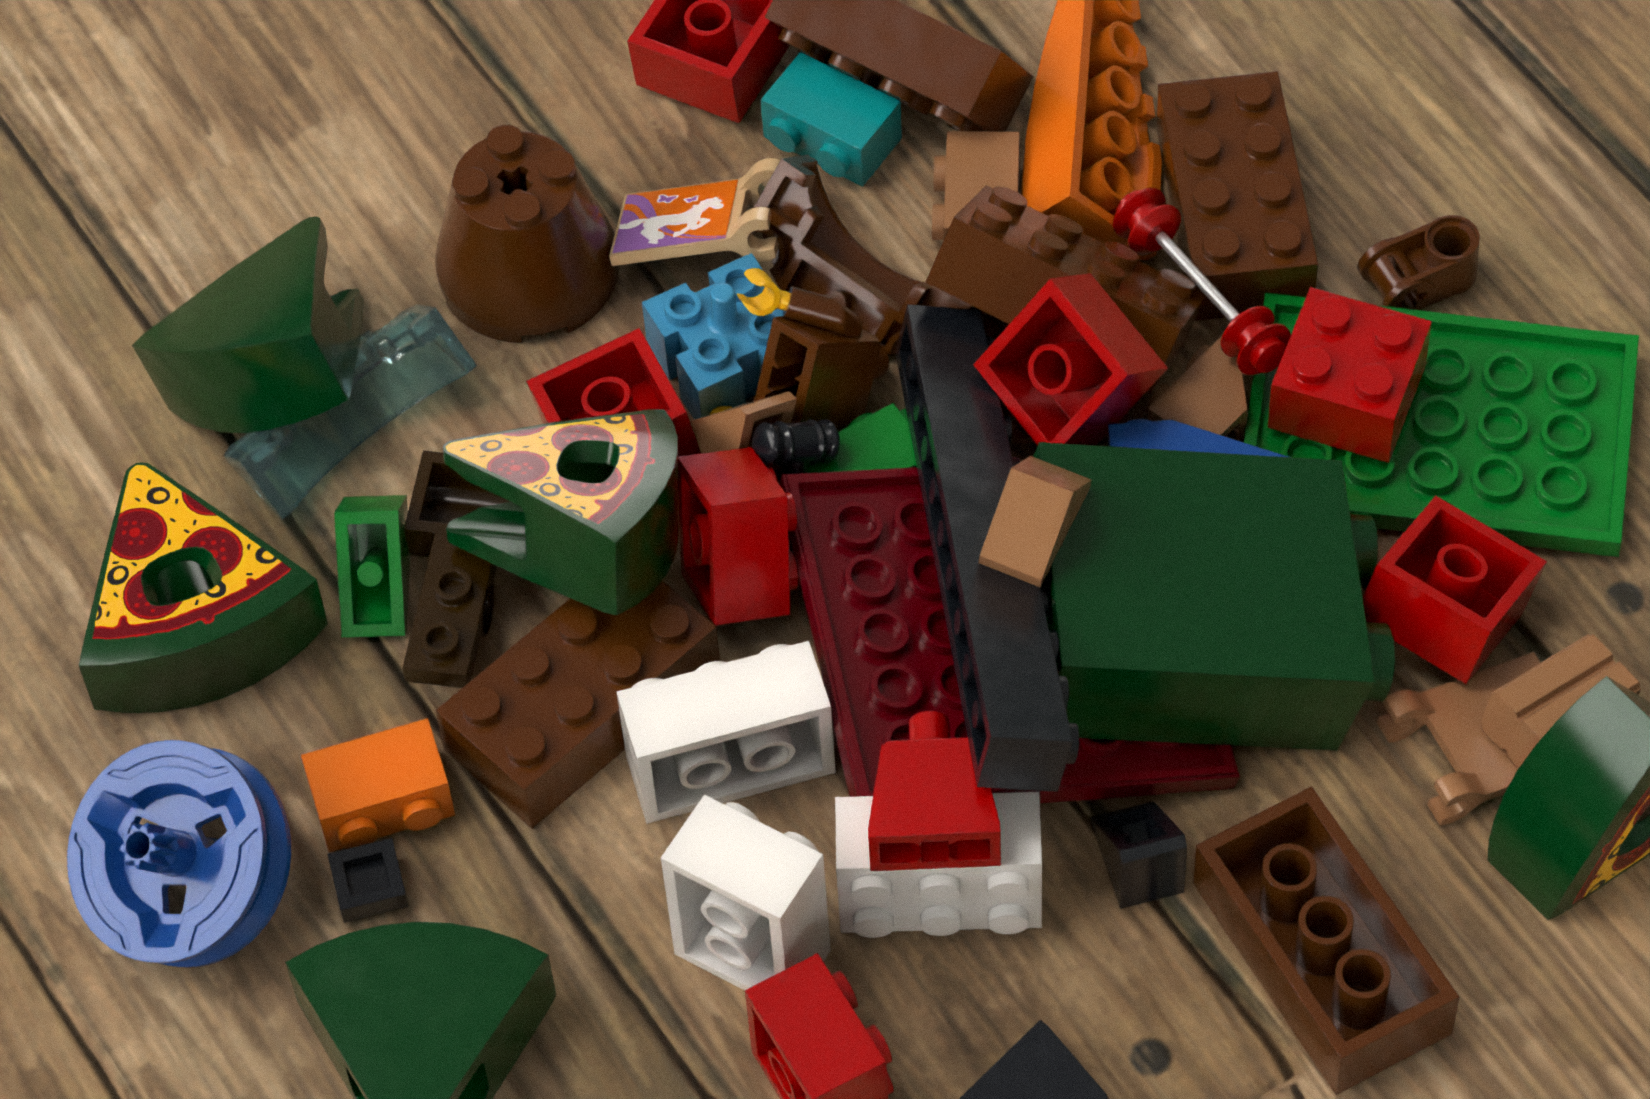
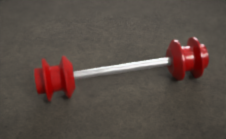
(1251, 334)

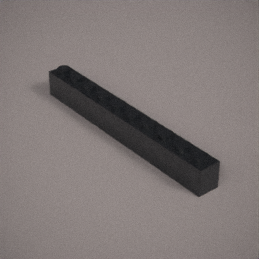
(993, 621)

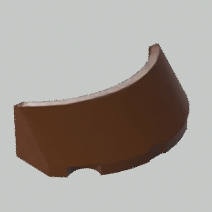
(827, 260)

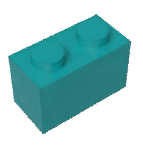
(831, 119)

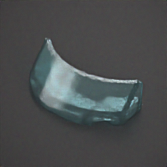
(391, 374)

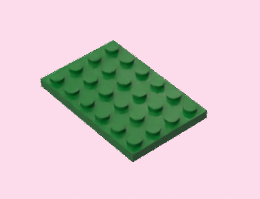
(1504, 425)

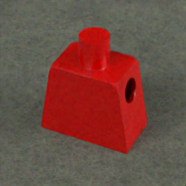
(929, 803)

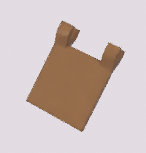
(1454, 719)

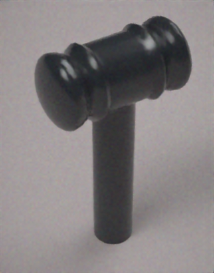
(796, 445)

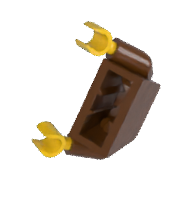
(815, 353)

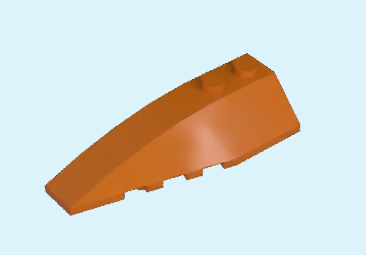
(1090, 118)

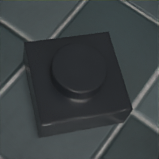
(367, 880)

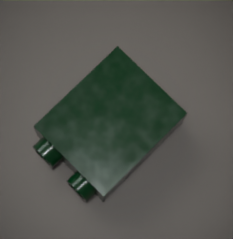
(1215, 599)

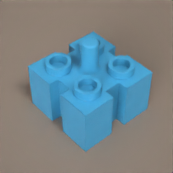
(710, 338)

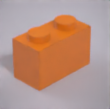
(378, 785)

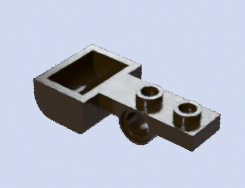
(457, 585)

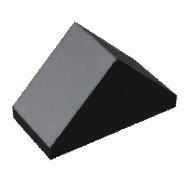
(1141, 853)

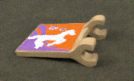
(696, 220)

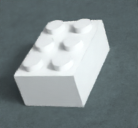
(727, 730)
(744, 895)
(945, 898)

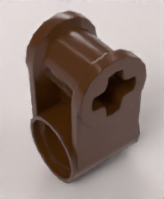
(1415, 268)

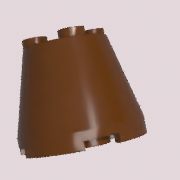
(523, 239)

